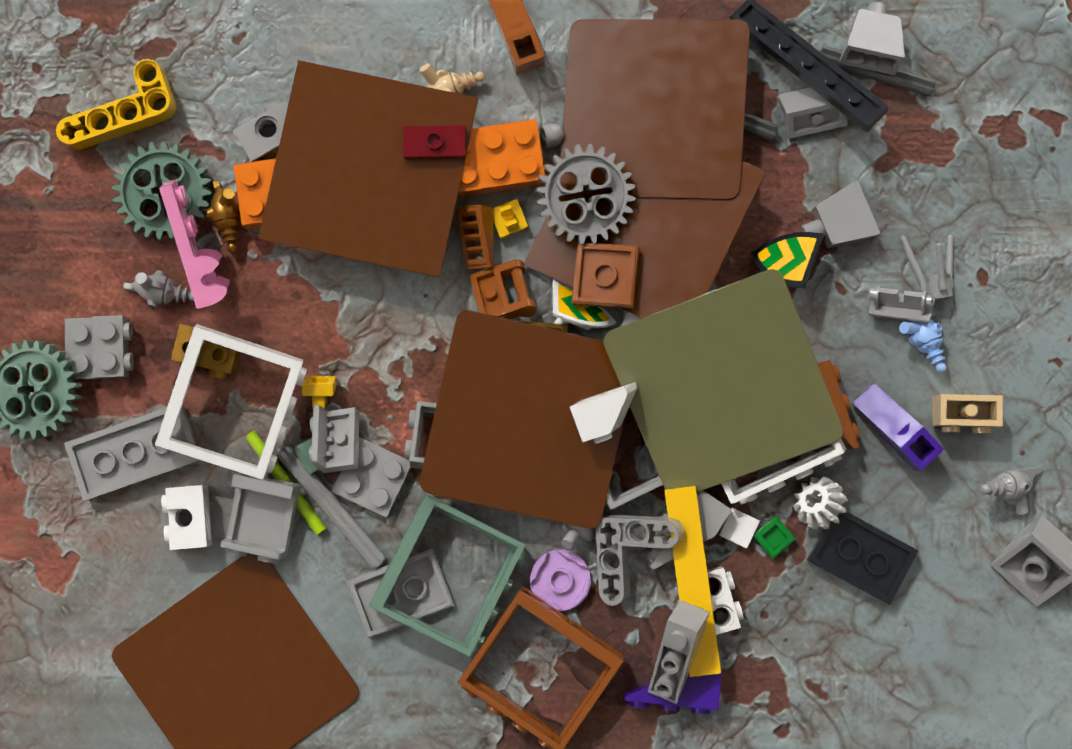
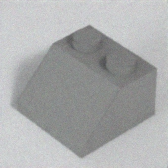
(1037, 561)

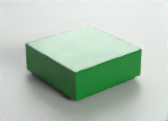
(774, 537)

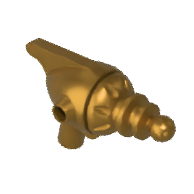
(224, 214)

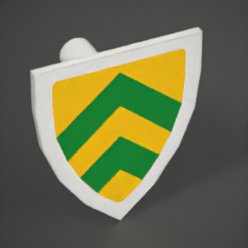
(578, 315)

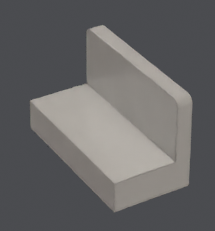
(809, 113)

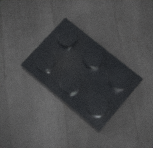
(863, 556)

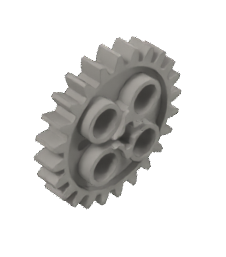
(580, 167)

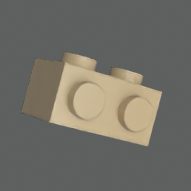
(973, 411)

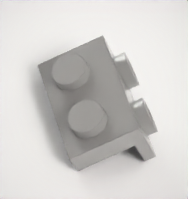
(334, 439)

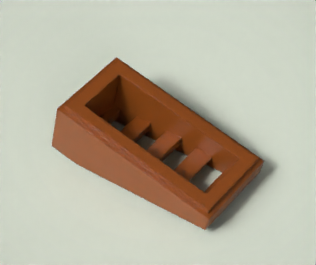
(467, 237)

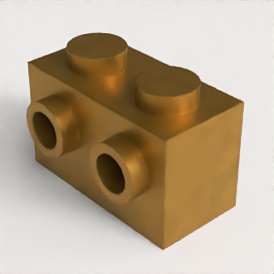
(214, 357)

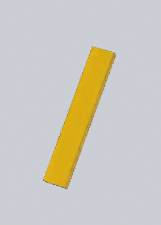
(693, 573)

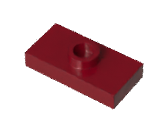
(434, 141)

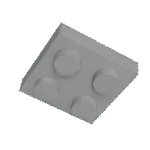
(376, 479)

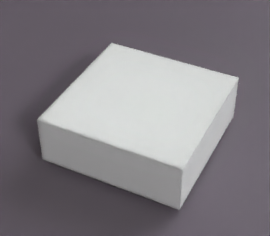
(739, 528)

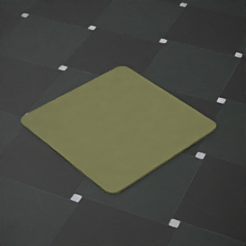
(724, 383)

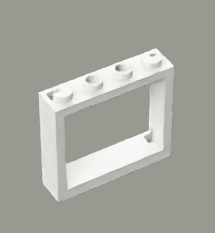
(182, 385)
(776, 479)

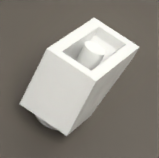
(602, 413)

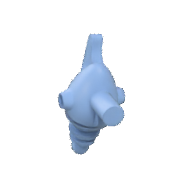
(928, 339)

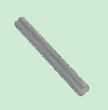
(332, 508)

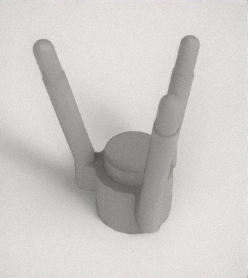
(939, 284)

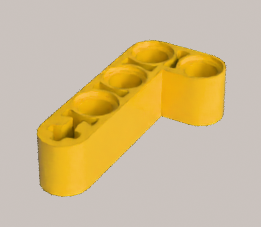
(116, 111)

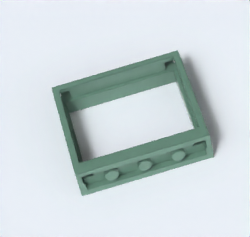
(488, 609)

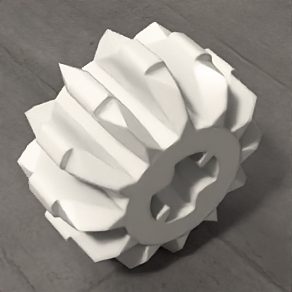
(820, 503)

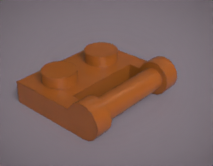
(492, 293)

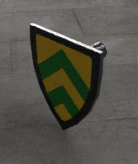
(791, 256)

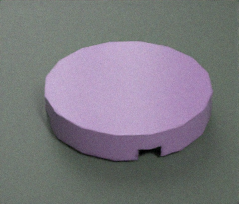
(560, 579)

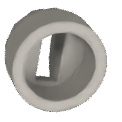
(551, 135)

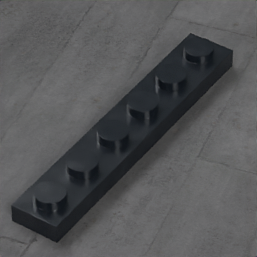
(811, 66)

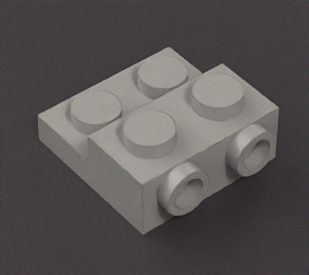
(99, 346)

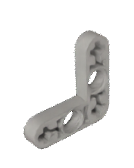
(625, 537)

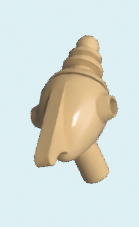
(450, 82)

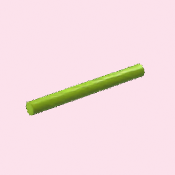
(279, 473)

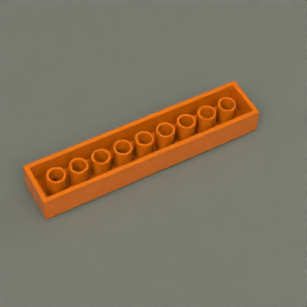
(496, 161)

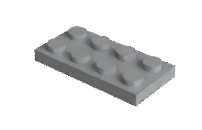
(126, 454)

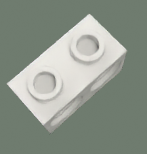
(724, 599)

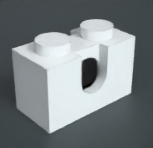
(199, 531)

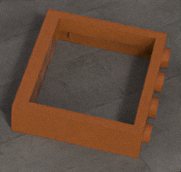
(523, 719)

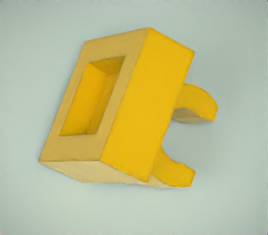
(509, 219)
(319, 388)

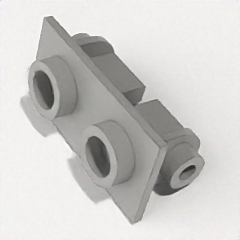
(906, 306)

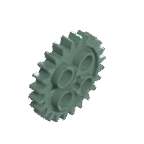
(136, 197)
(58, 387)

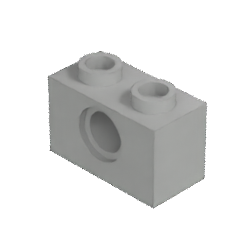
(250, 132)

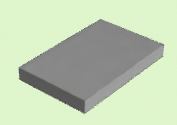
(417, 592)

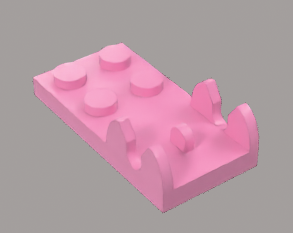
(198, 264)

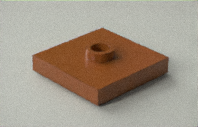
(605, 275)

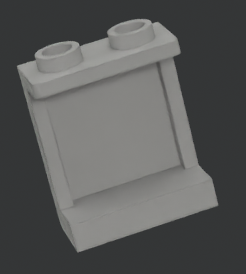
(261, 517)

